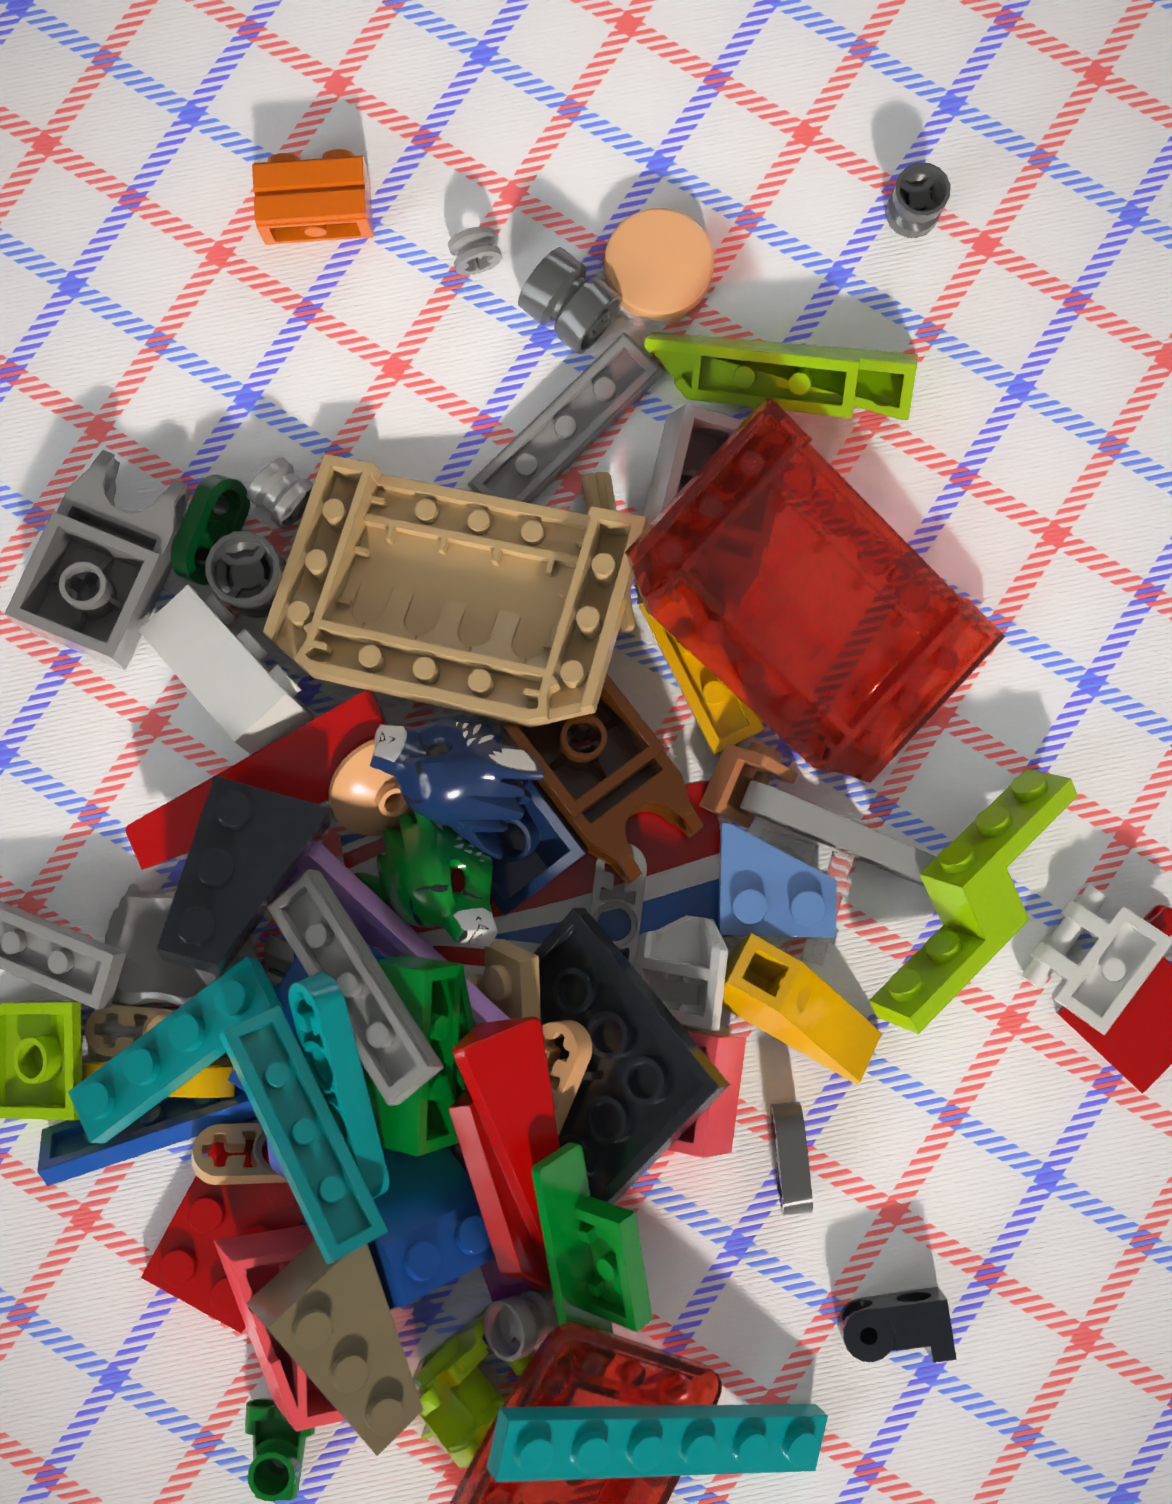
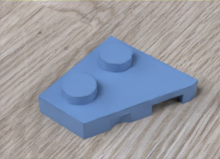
(771, 891)

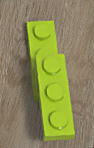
(973, 900)

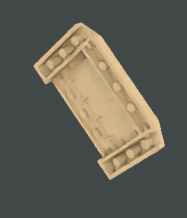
(453, 595)

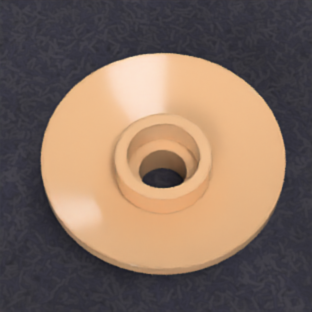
(365, 797)

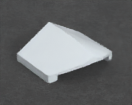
(686, 969)

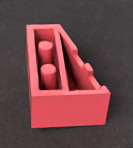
(249, 1266)

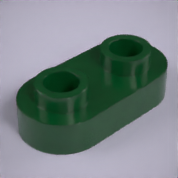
(214, 511)

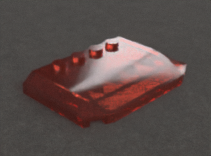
(806, 600)

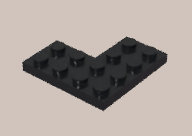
(644, 1068)

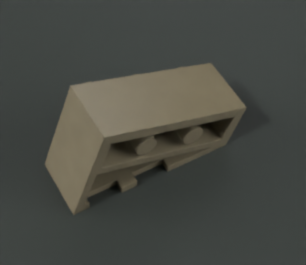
(343, 1339)

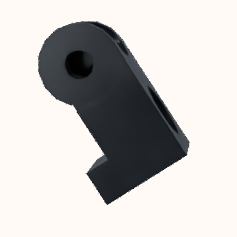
(898, 1322)

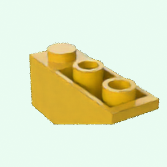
(797, 1008)

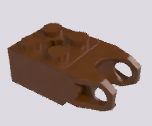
(611, 782)

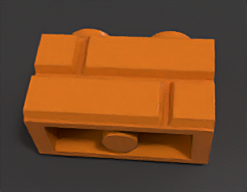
(312, 198)

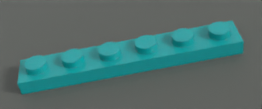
(654, 1441)

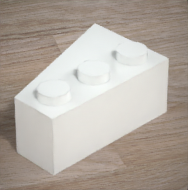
(226, 670)

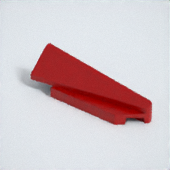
(292, 766)
(503, 1131)

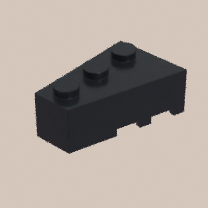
(236, 867)

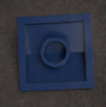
(533, 851)

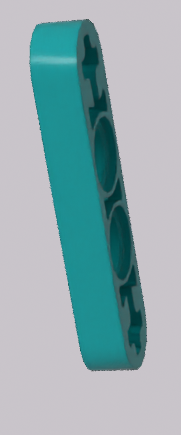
(334, 1060)

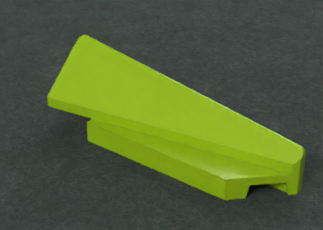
(793, 375)

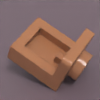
(733, 775)

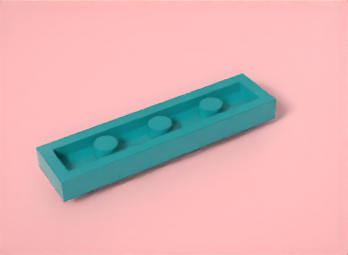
(170, 1051)
(303, 1134)

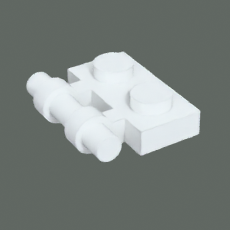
(1112, 968)

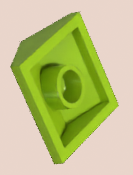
(39, 1059)

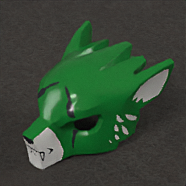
(418, 880)

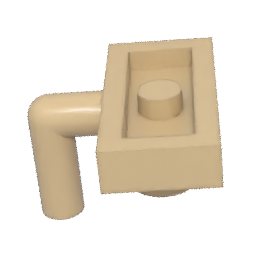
(510, 979)

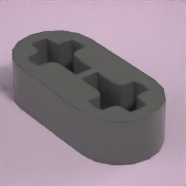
(791, 1158)

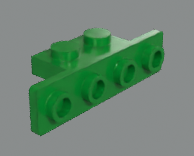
(589, 1248)

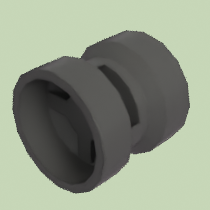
(923, 188)

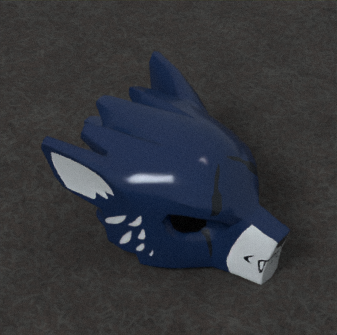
(467, 787)

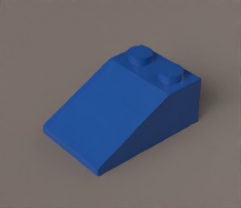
(430, 1226)

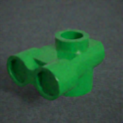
(278, 1440)

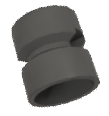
(562, 295)
(245, 572)

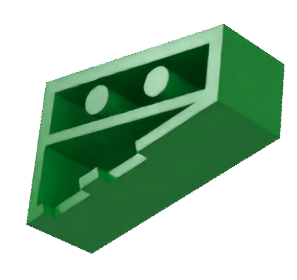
(442, 1009)

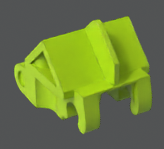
(456, 1394)

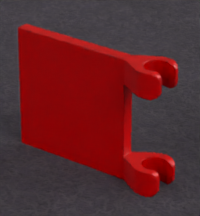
(1142, 1034)

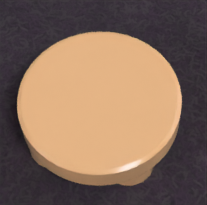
(659, 264)

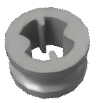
(474, 250)

